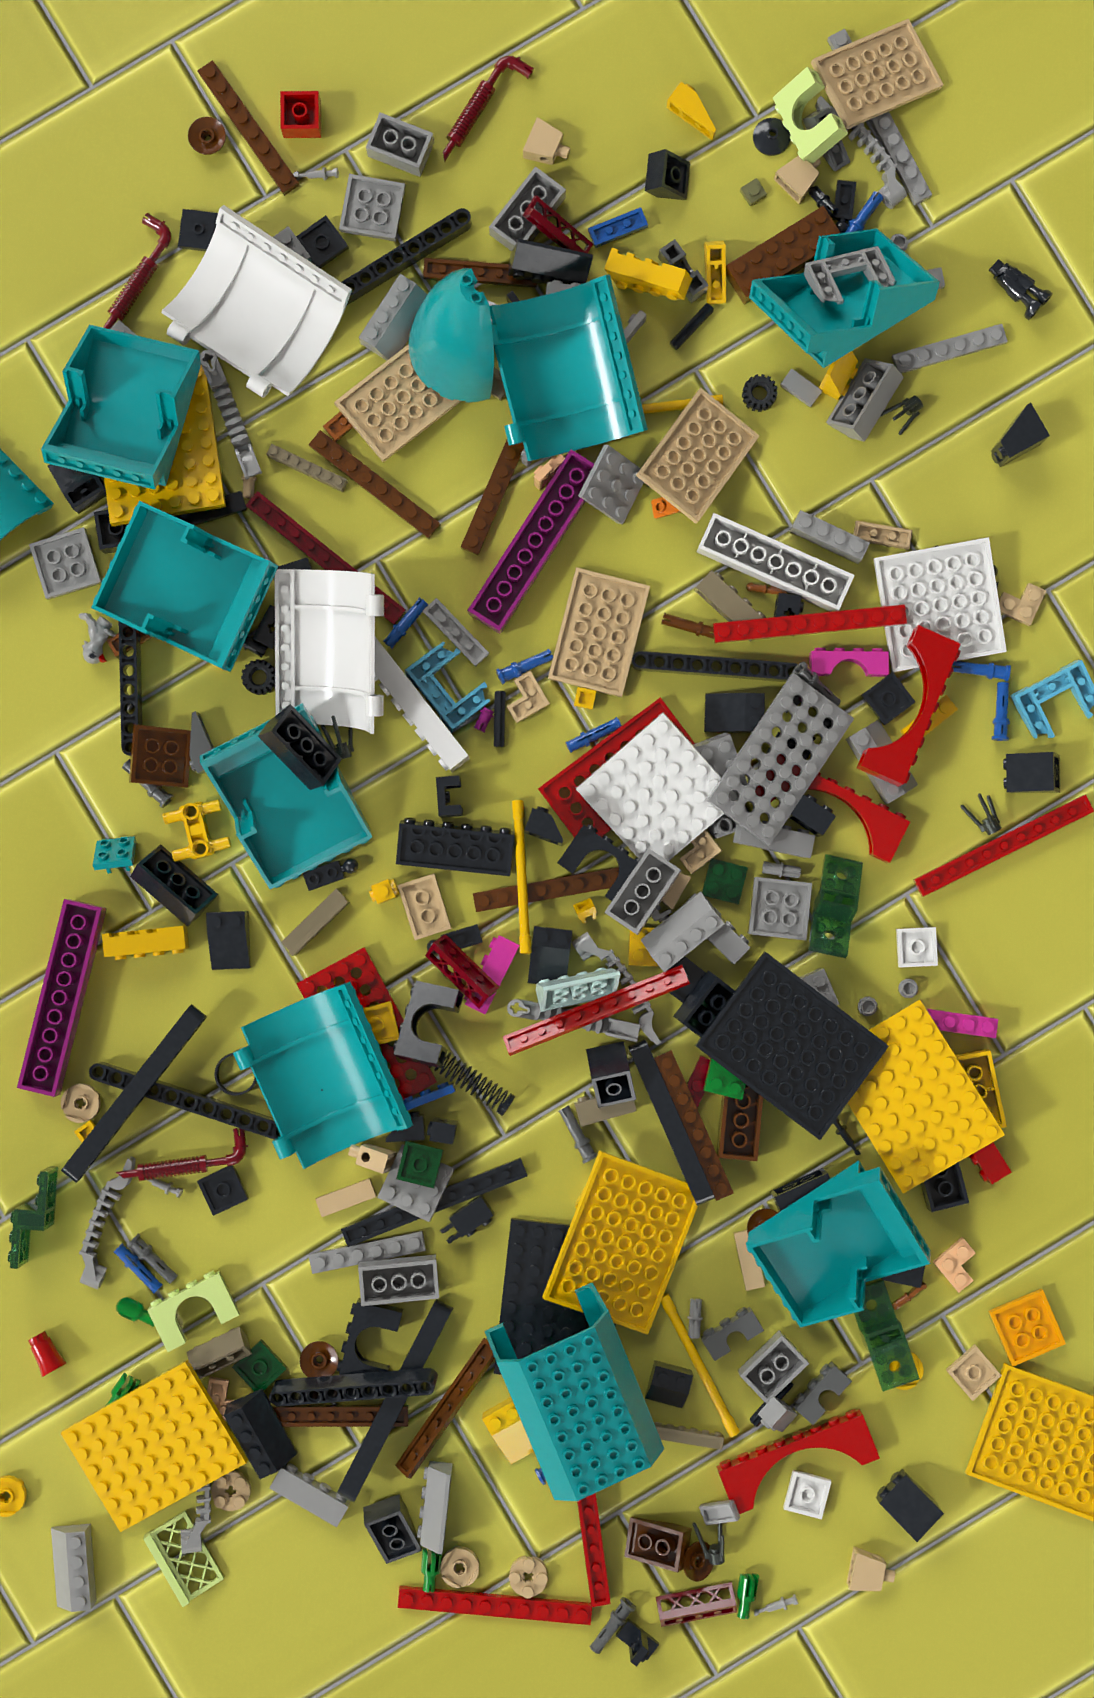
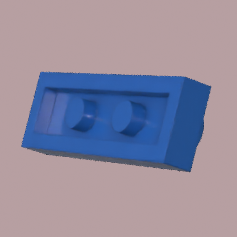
(618, 227)
(428, 1095)

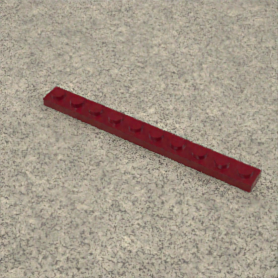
(312, 547)

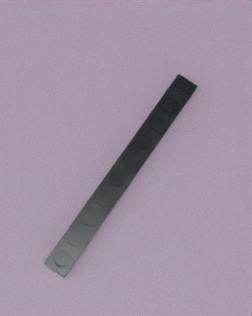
(452, 1195)

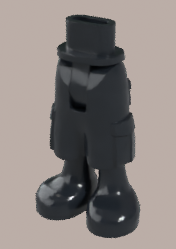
(1018, 285)

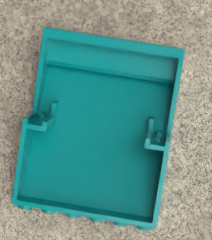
(869, 308)
(123, 407)
(184, 586)
(276, 815)
(835, 1242)

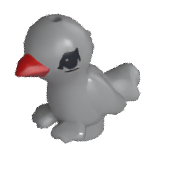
(98, 633)

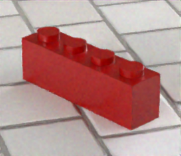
(990, 1163)

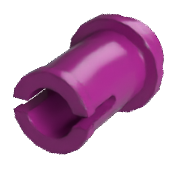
(484, 718)

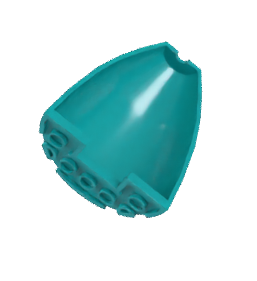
(454, 339)

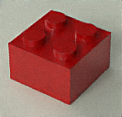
(300, 114)

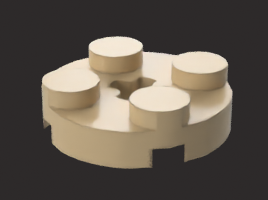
(71, 1108)
(238, 1499)
(470, 1563)
(524, 1587)

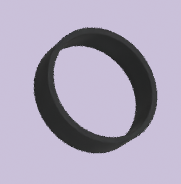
(216, 1074)

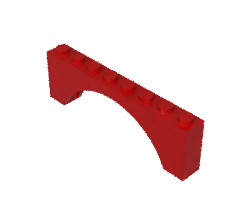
(935, 659)
(881, 826)
(844, 1434)

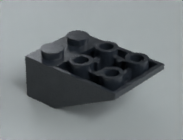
(78, 487)

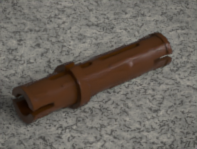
(688, 625)

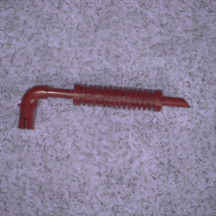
(479, 101)
(142, 273)
(189, 1165)

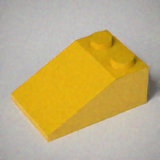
(838, 374)
(508, 1430)

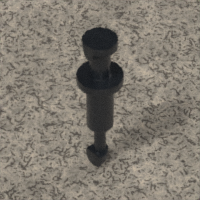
(841, 1130)

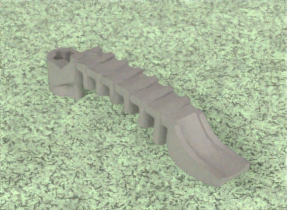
(892, 190)
(230, 414)
(586, 948)
(609, 1026)
(93, 1273)
(191, 1538)

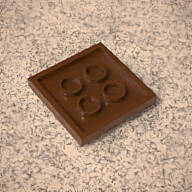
(160, 756)

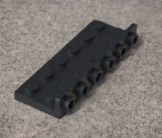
(455, 847)

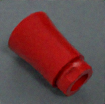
(45, 1354)

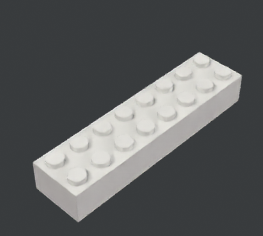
(775, 563)
(417, 711)

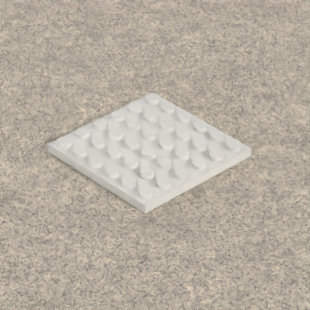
(947, 592)
(655, 791)

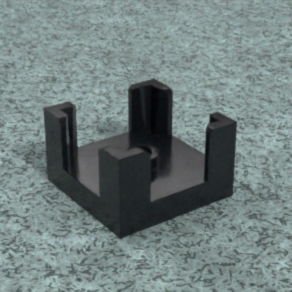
(443, 796)

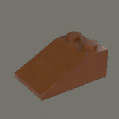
(657, 1543)

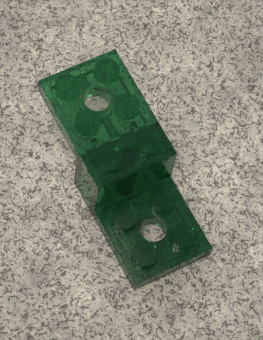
(835, 906)
(33, 1217)
(885, 1339)

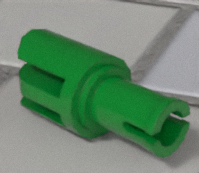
(133, 1310)
(123, 1386)
(430, 1568)
(746, 1593)

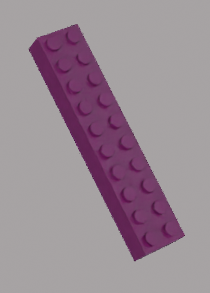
(532, 544)
(61, 998)

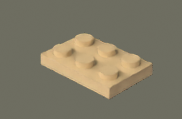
(424, 906)

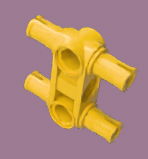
(196, 830)

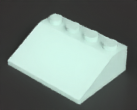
(576, 989)

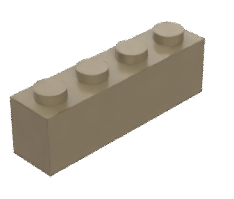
(725, 599)

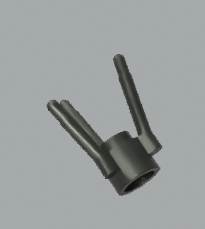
(910, 407)
(341, 749)
(991, 823)
(716, 1551)

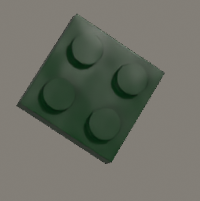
(724, 881)
(420, 1164)
(260, 1367)

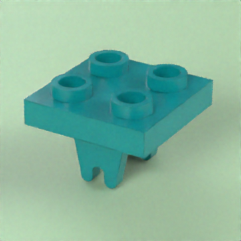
(114, 853)

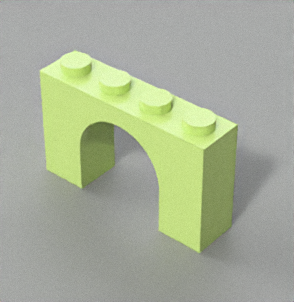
(790, 105)
(164, 1311)

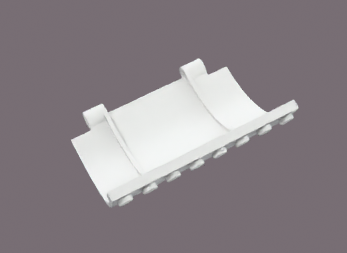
(258, 306)
(327, 645)

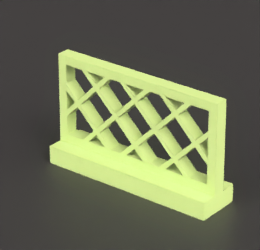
(171, 1571)

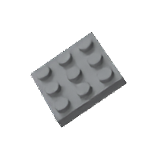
(372, 207)
(612, 485)
(65, 563)
(780, 908)
(412, 1197)

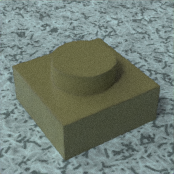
(753, 192)

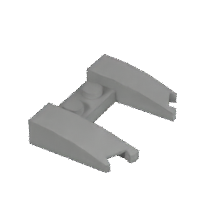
(821, 272)

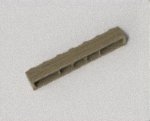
(307, 468)
(690, 1436)

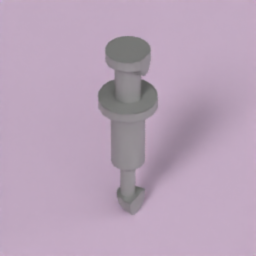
(318, 173)
(167, 1187)
(778, 1605)

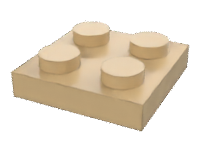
(973, 1372)

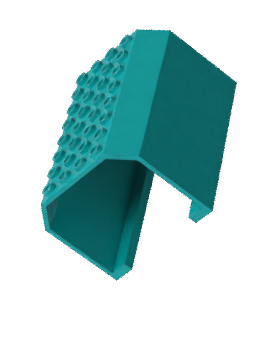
(581, 1405)

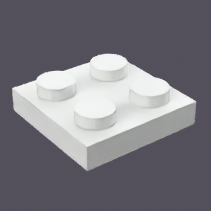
(917, 947)
(807, 1494)

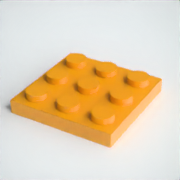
(1027, 1327)

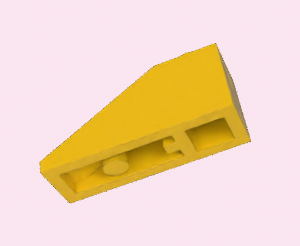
(688, 106)
(715, 271)

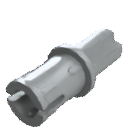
(781, 870)
(695, 1318)

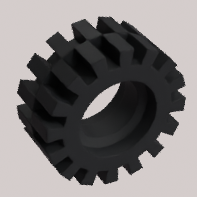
(764, 382)
(249, 671)

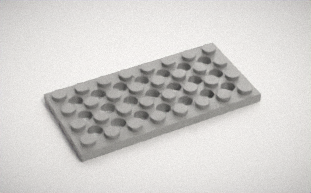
(808, 768)

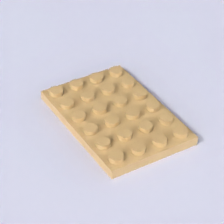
(877, 73)
(392, 406)
(697, 455)
(598, 632)

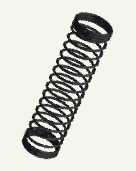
(504, 1105)

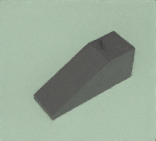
(837, 155)
(199, 742)

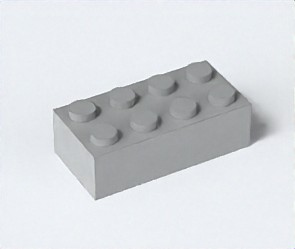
(511, 224)
(398, 1280)

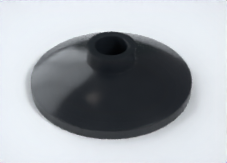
(770, 144)

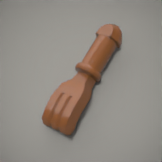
(764, 589)
(907, 1297)

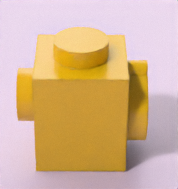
(384, 891)

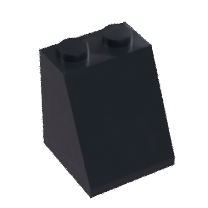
(1020, 437)
(1032, 772)
(610, 1074)
(909, 1505)

